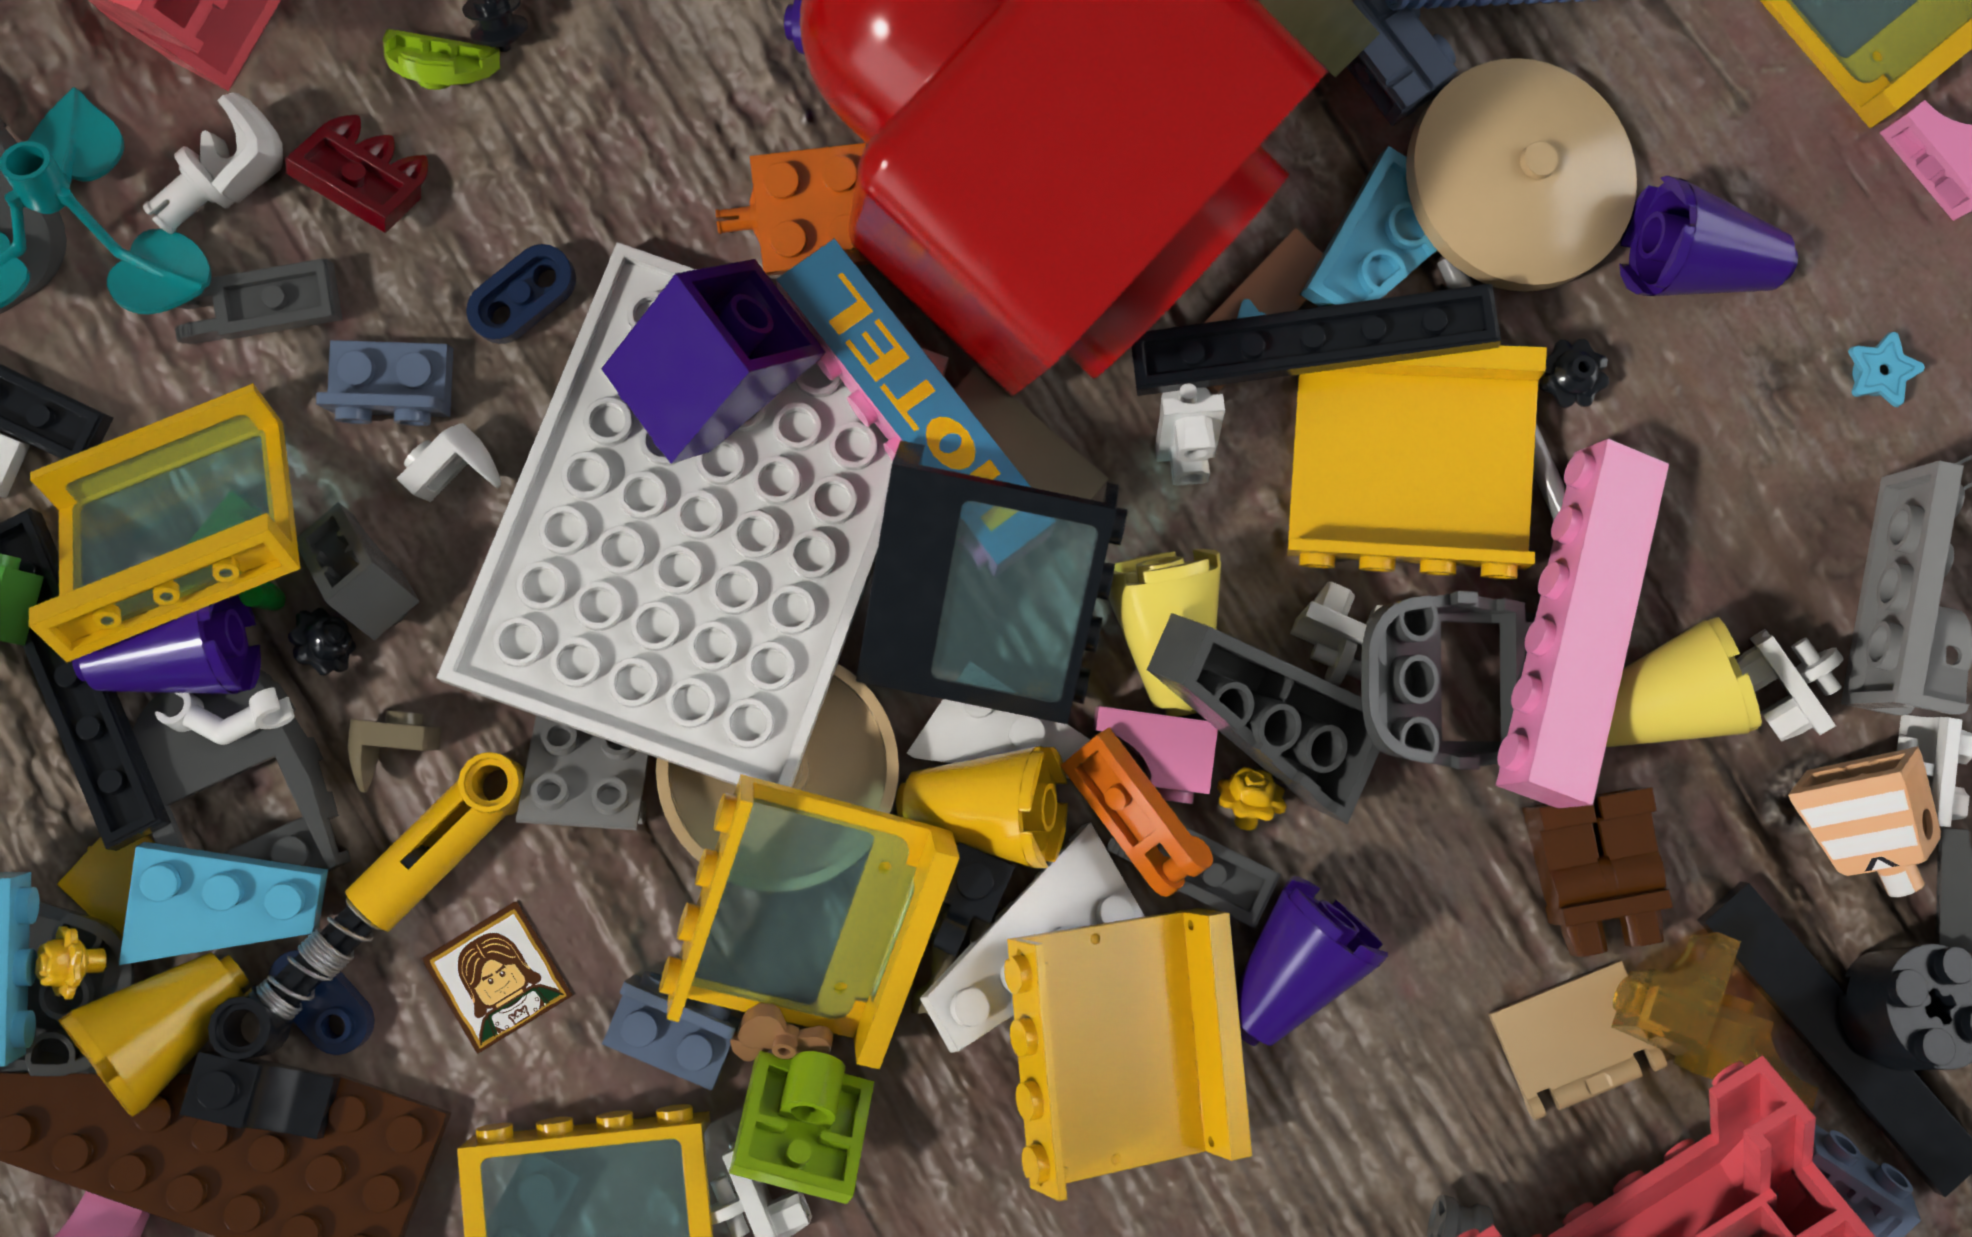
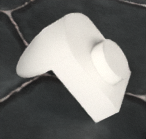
(438, 462)

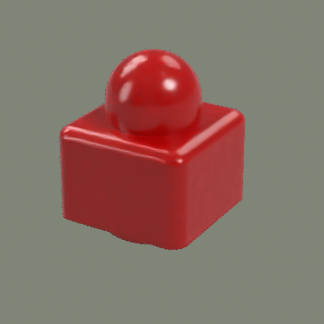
(1054, 161)

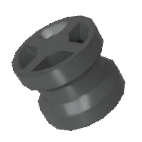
(1452, 1219)

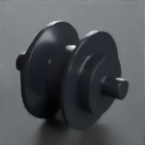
(496, 22)

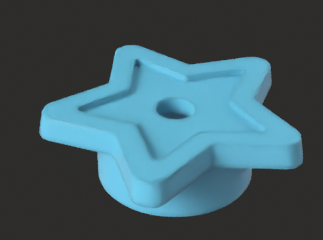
(1867, 370)

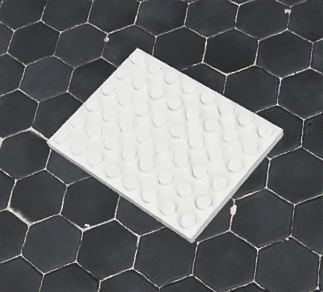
(684, 596)

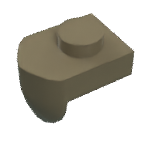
(398, 731)

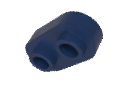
(519, 290)
(331, 998)

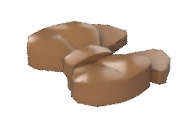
(766, 1029)

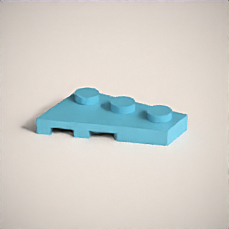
(1375, 241)
(213, 900)

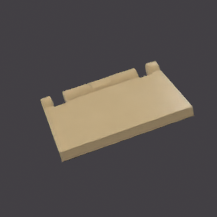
(1567, 1041)

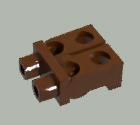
(1601, 867)

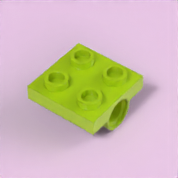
(803, 1125)

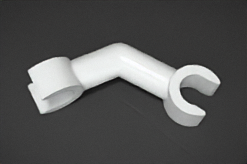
(262, 713)

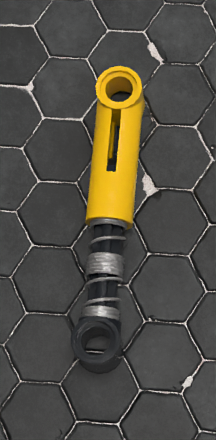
(374, 901)

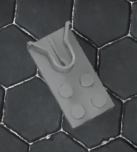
(1899, 626)

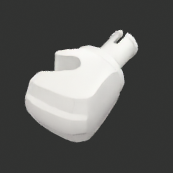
(214, 173)

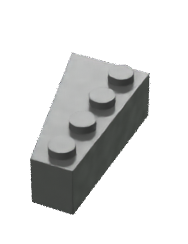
(1276, 713)

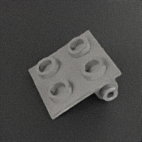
(581, 780)

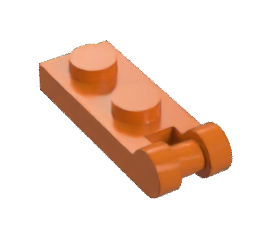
(1136, 814)

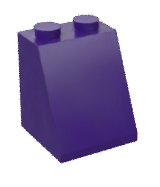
(710, 356)

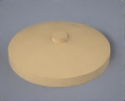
(1521, 175)
(846, 759)

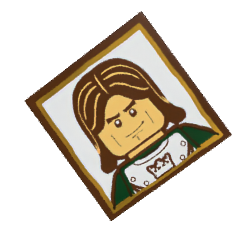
(496, 977)

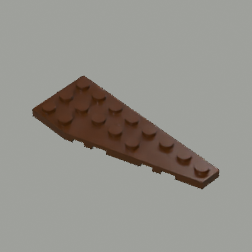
(225, 1177)

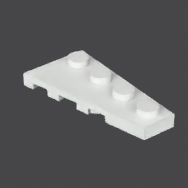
(1071, 893)

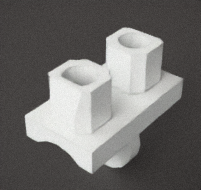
(1189, 432)
(1333, 633)
(1800, 708)
(1942, 749)
(766, 1216)

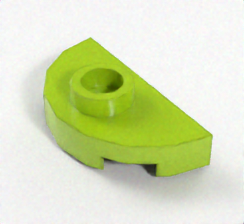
(438, 61)

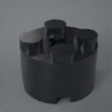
(1911, 1007)

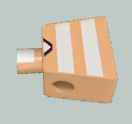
(1873, 816)

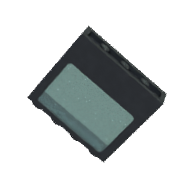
(987, 589)

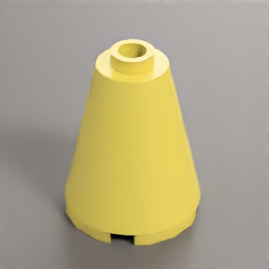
(1147, 593)
(1685, 691)

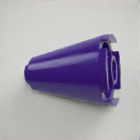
(1701, 245)
(186, 655)
(1302, 963)

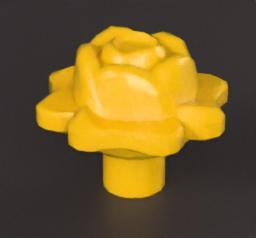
(1251, 797)
(66, 961)

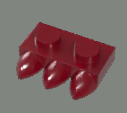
(359, 173)

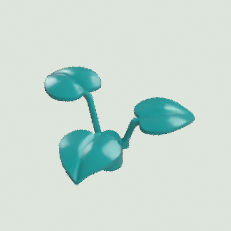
(84, 146)

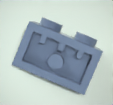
(388, 379)
(687, 1048)
(1874, 1192)

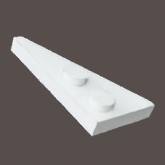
(971, 732)

